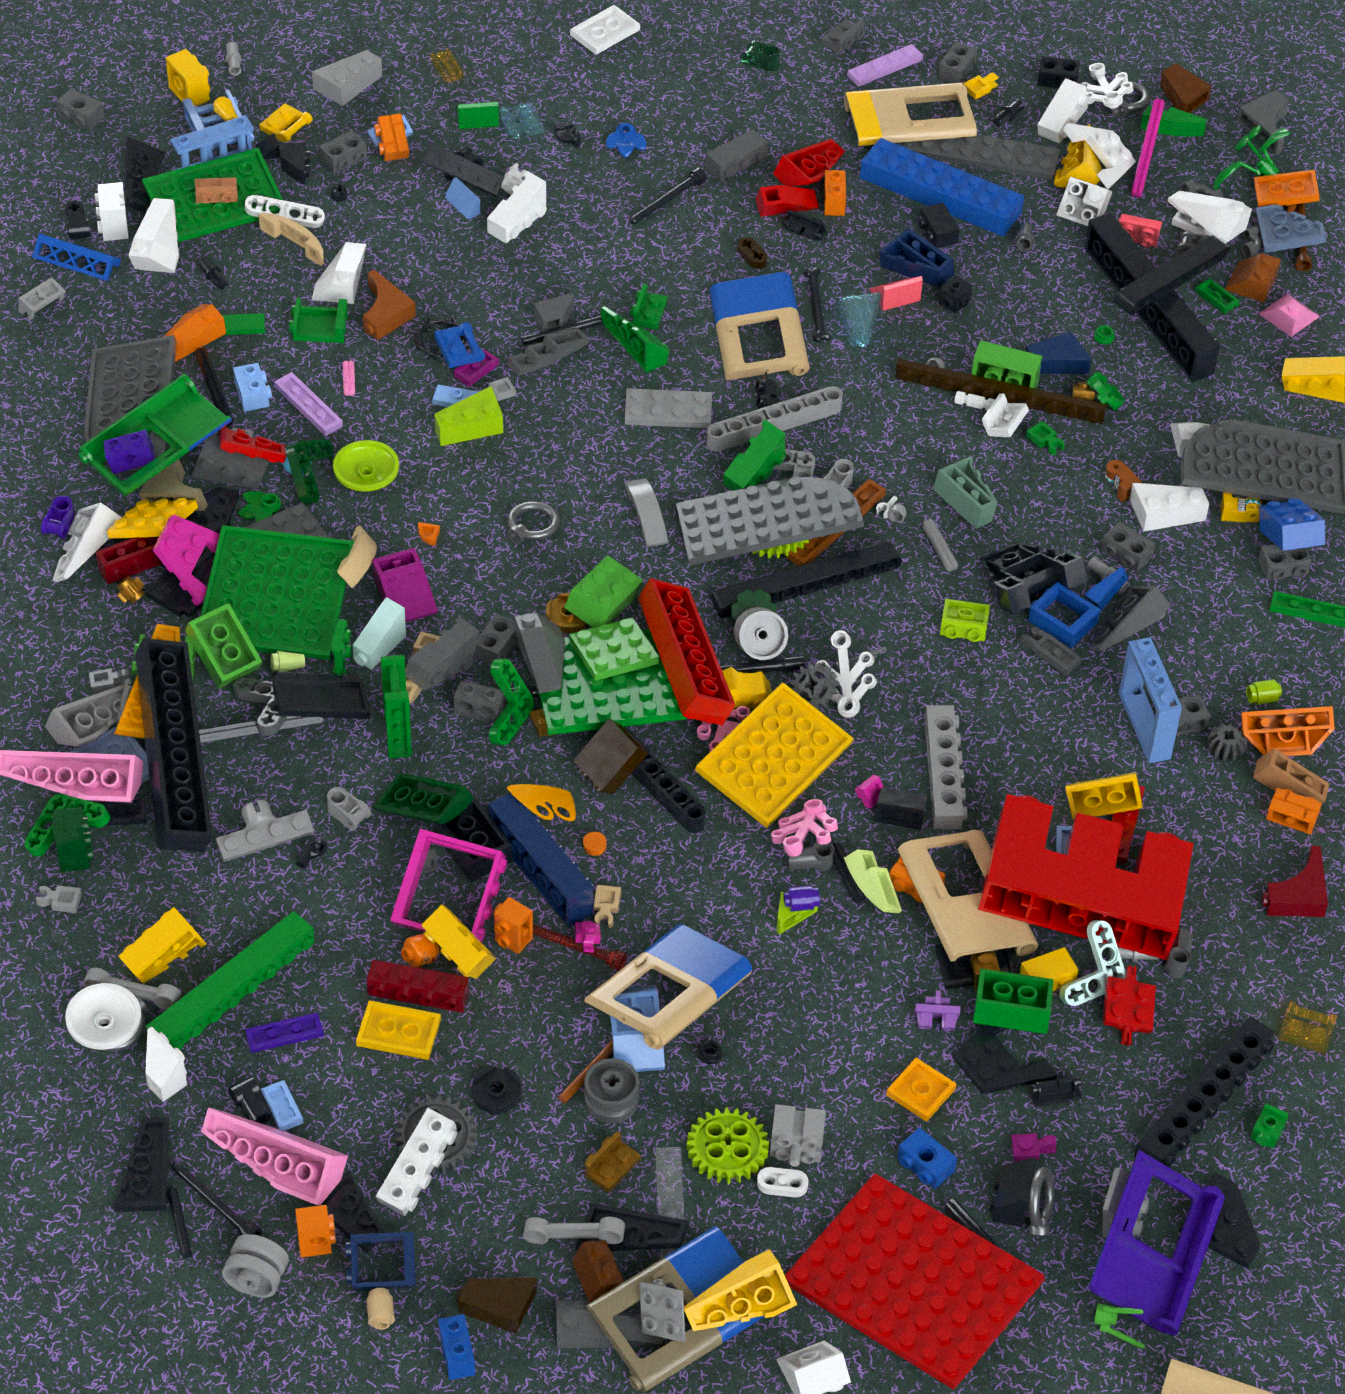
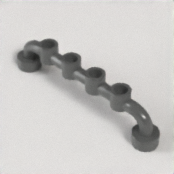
(1251, 233)

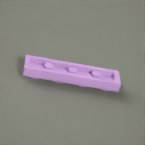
(885, 65)
(308, 404)

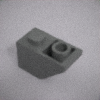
(554, 312)

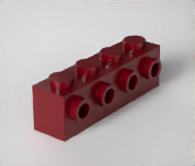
(127, 558)
(418, 986)

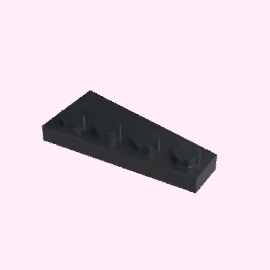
(140, 163)
(641, 1230)

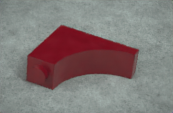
(1301, 895)

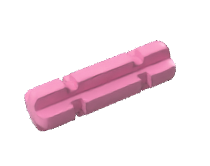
(348, 378)

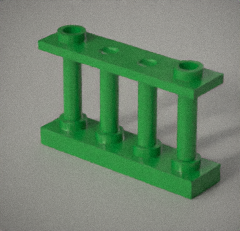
(396, 706)

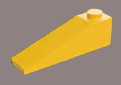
(1079, 163)
(745, 1293)

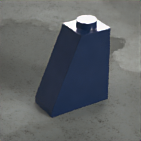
(1061, 355)

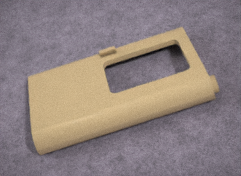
(957, 919)

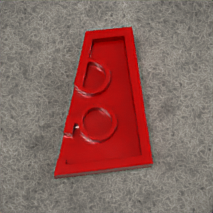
(251, 447)

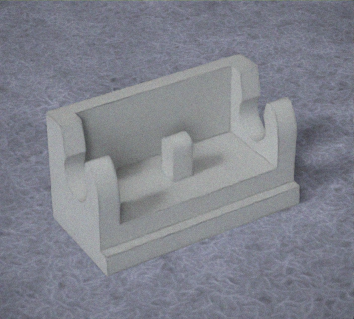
(40, 297)

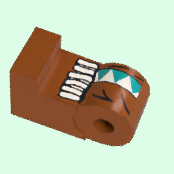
(1121, 477)

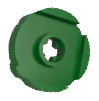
(1106, 392)

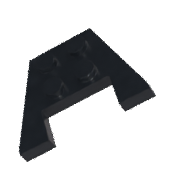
(993, 1067)

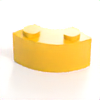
(747, 688)

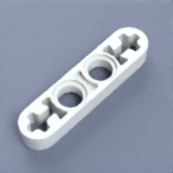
(285, 208)

